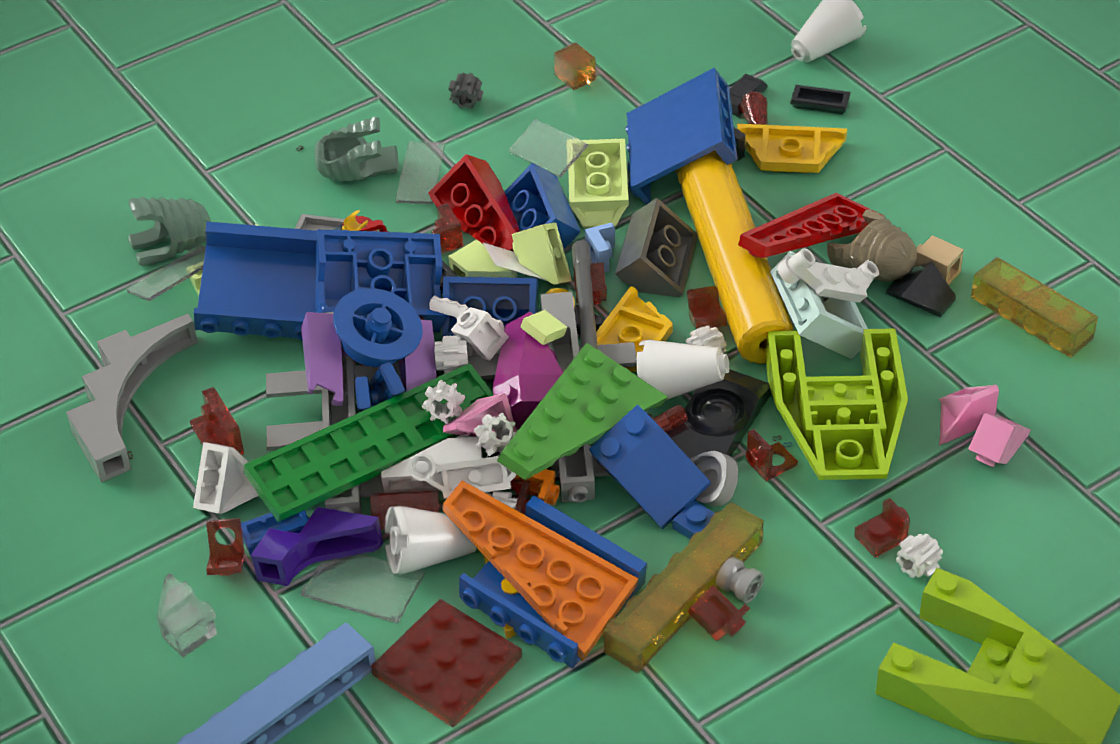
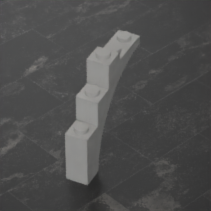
(109, 389)

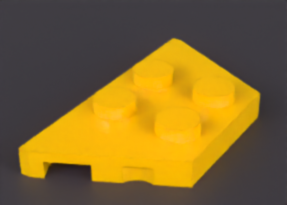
(792, 147)
(633, 322)

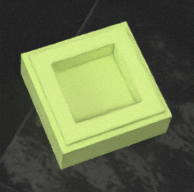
(543, 327)

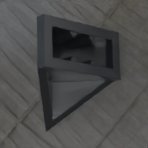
(924, 289)

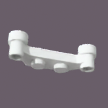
(828, 279)
(482, 473)

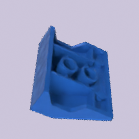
(379, 260)

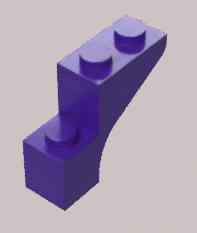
(324, 537)

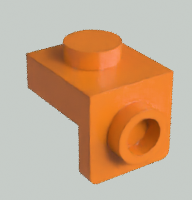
(543, 486)

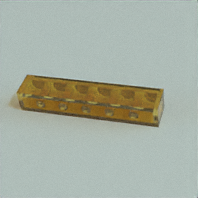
(663, 605)

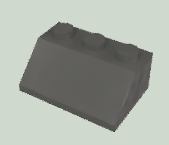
(657, 251)

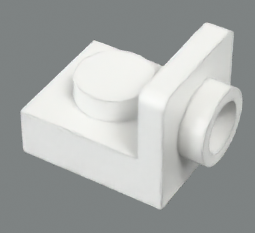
(480, 332)

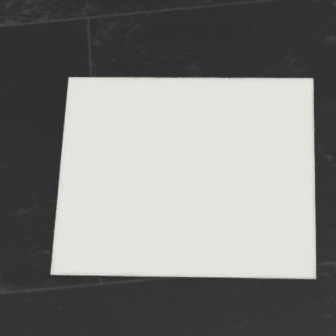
(508, 260)

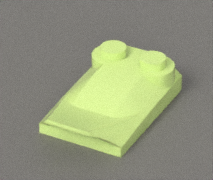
(599, 183)

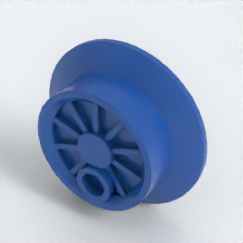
(376, 326)

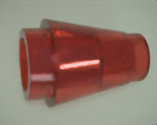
(755, 108)

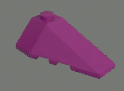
(524, 371)

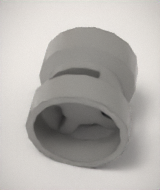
(740, 580)

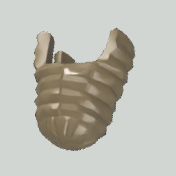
(878, 242)

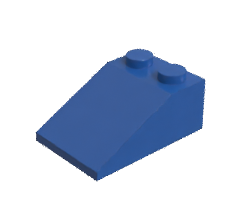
(649, 466)

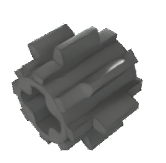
(465, 90)

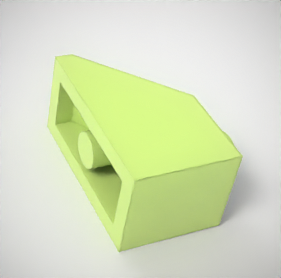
(542, 253)

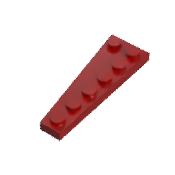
(810, 225)

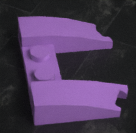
(324, 357)

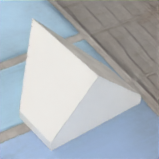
(222, 480)

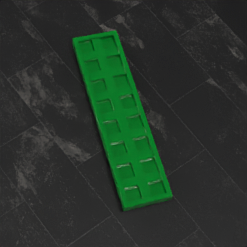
(355, 447)

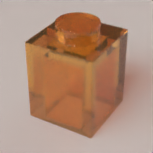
(575, 66)

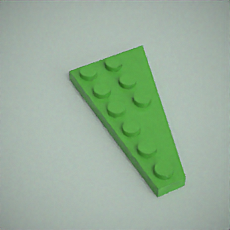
(577, 412)

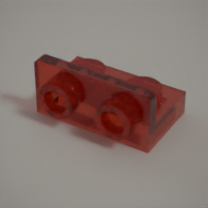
(216, 423)
(420, 500)

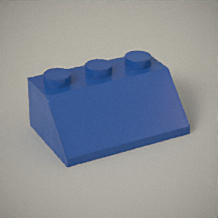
(539, 200)
(499, 296)

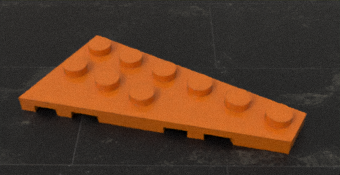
(554, 575)

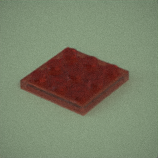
(446, 662)

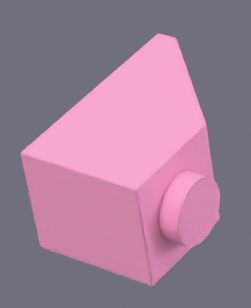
(997, 439)

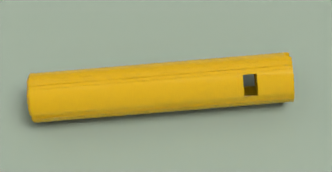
(742, 280)

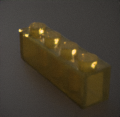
(1034, 307)

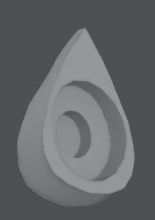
(722, 473)

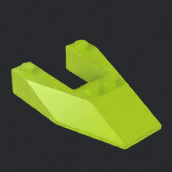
(841, 421)
(1017, 684)

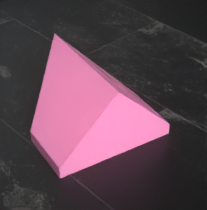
(964, 410)
(473, 415)

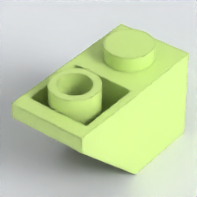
(476, 262)

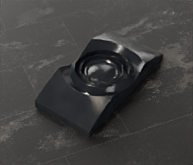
(721, 414)

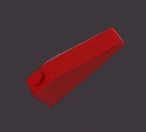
(477, 202)

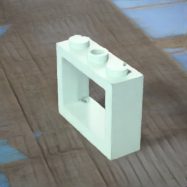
(822, 319)

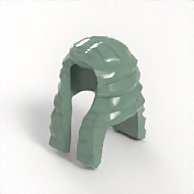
(348, 156)
(179, 218)

